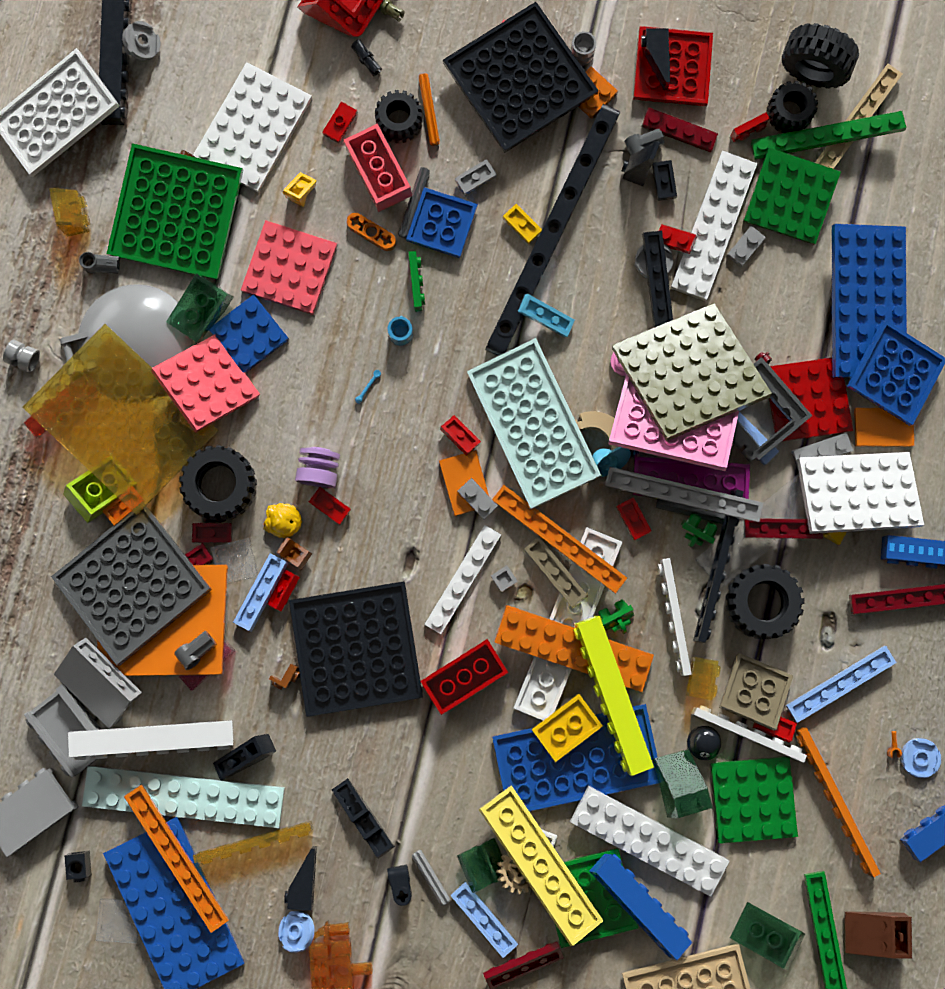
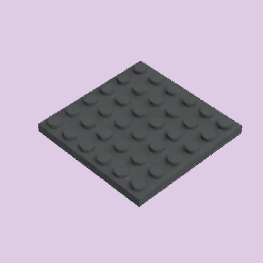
(131, 584)

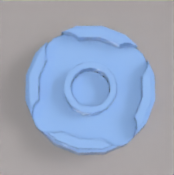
(920, 758)
(296, 931)

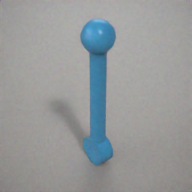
(377, 374)

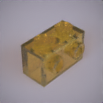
(702, 678)

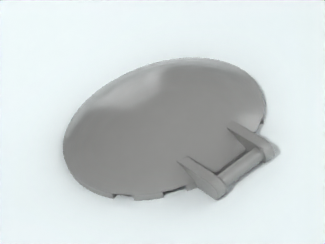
(138, 318)

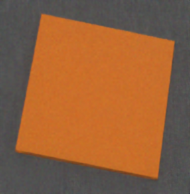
(207, 615)

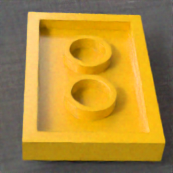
(567, 727)

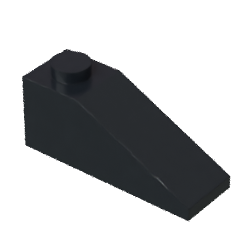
(657, 53)
(244, 756)
(301, 891)

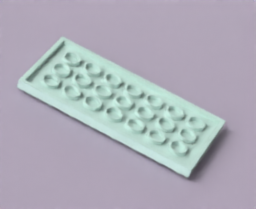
(533, 423)

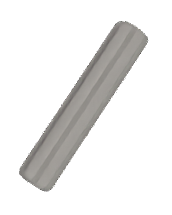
(430, 877)

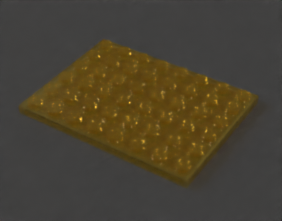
(117, 419)

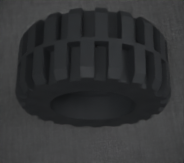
(820, 55)
(193, 476)
(790, 601)

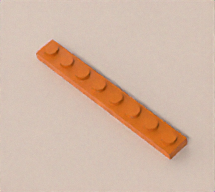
(560, 539)
(840, 809)
(176, 858)

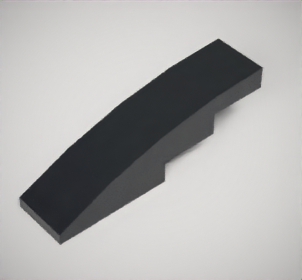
(363, 818)

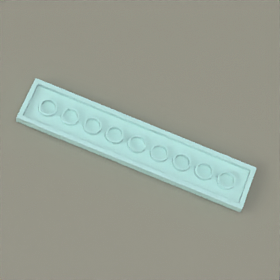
(186, 796)

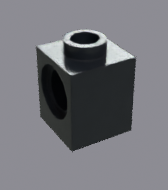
(81, 857)

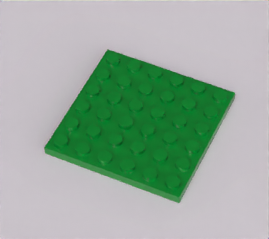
(175, 211)

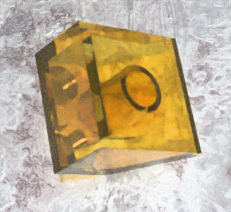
(70, 211)

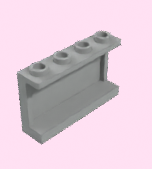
(97, 682)
(53, 721)
(32, 811)

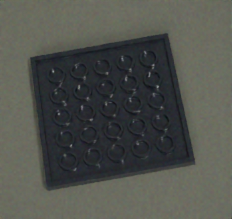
(520, 77)
(355, 649)

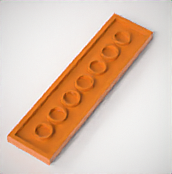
(559, 645)

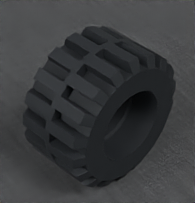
(802, 97)
(395, 102)

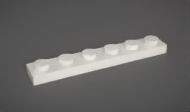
(462, 579)
(675, 626)
(756, 736)

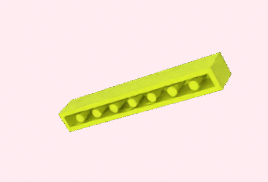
(613, 696)

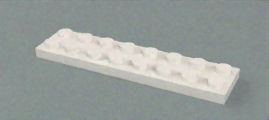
(714, 225)
(649, 841)

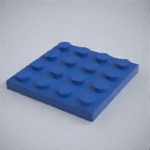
(897, 372)

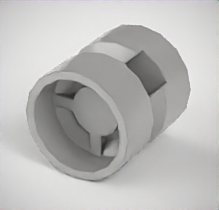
(583, 47)
(24, 357)

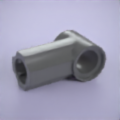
(638, 142)
(101, 263)
(190, 653)

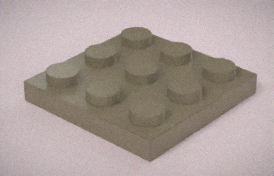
(756, 691)

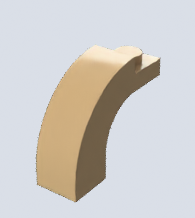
(597, 421)

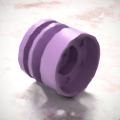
(317, 467)

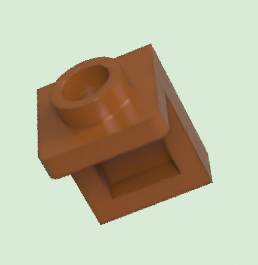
(294, 553)
(290, 676)

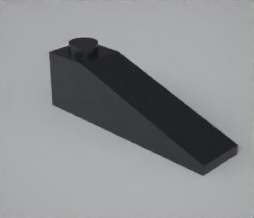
(639, 164)

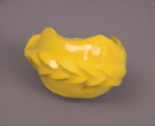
(279, 520)

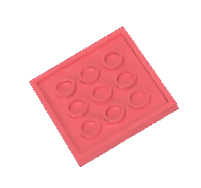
(289, 267)
(205, 383)

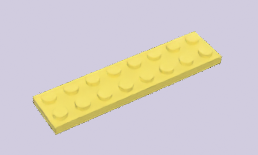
(541, 865)

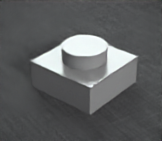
(504, 578)

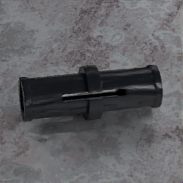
(366, 57)

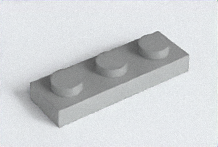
(830, 447)

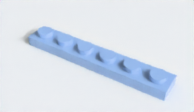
(840, 684)

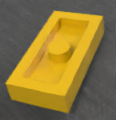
(522, 223)

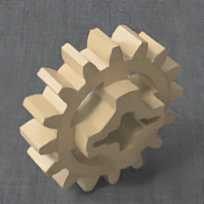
(514, 878)

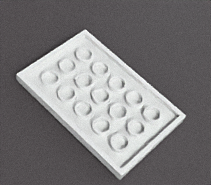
(55, 112)
(254, 125)
(859, 492)

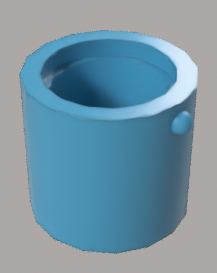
(400, 331)

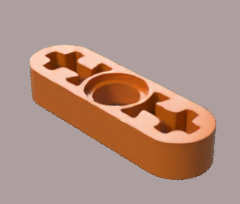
(357, 229)

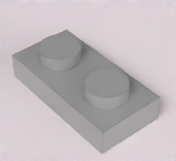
(475, 177)
(746, 246)
(477, 498)

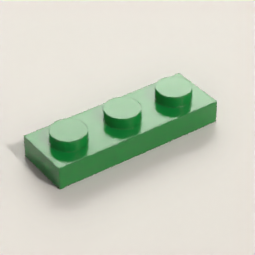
(417, 281)

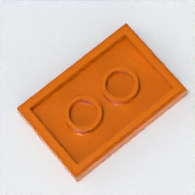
(881, 429)
(456, 473)

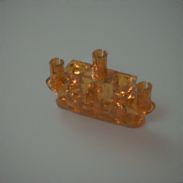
(341, 956)

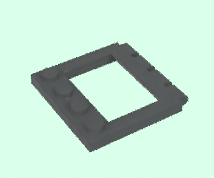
(787, 404)

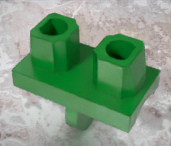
(691, 525)
(618, 620)

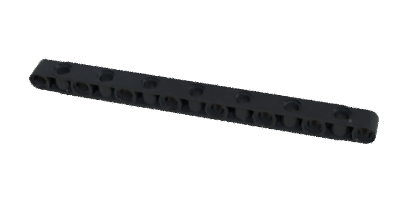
(557, 218)

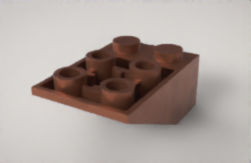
(878, 934)

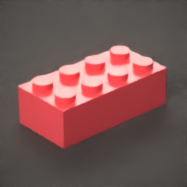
(378, 167)

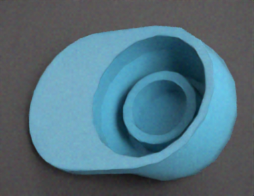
(609, 458)

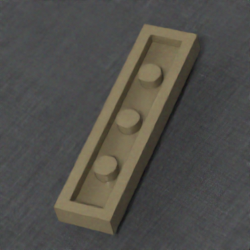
(556, 572)

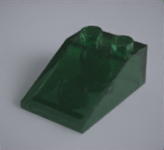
(199, 308)
(681, 785)
(767, 936)

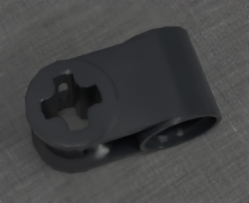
(400, 880)

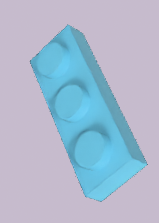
(546, 315)

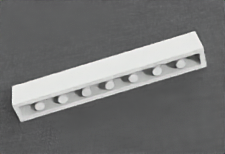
(150, 738)

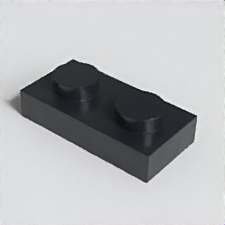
(664, 180)

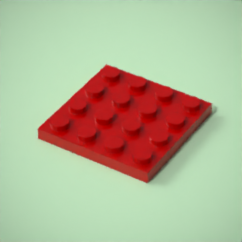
(689, 70)
(820, 394)

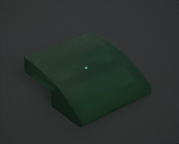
(481, 864)

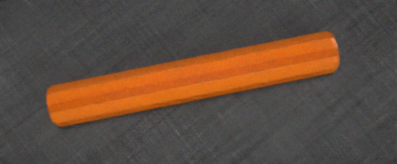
(429, 109)

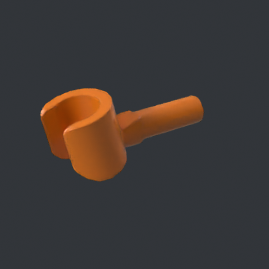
(894, 746)

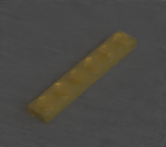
(245, 845)

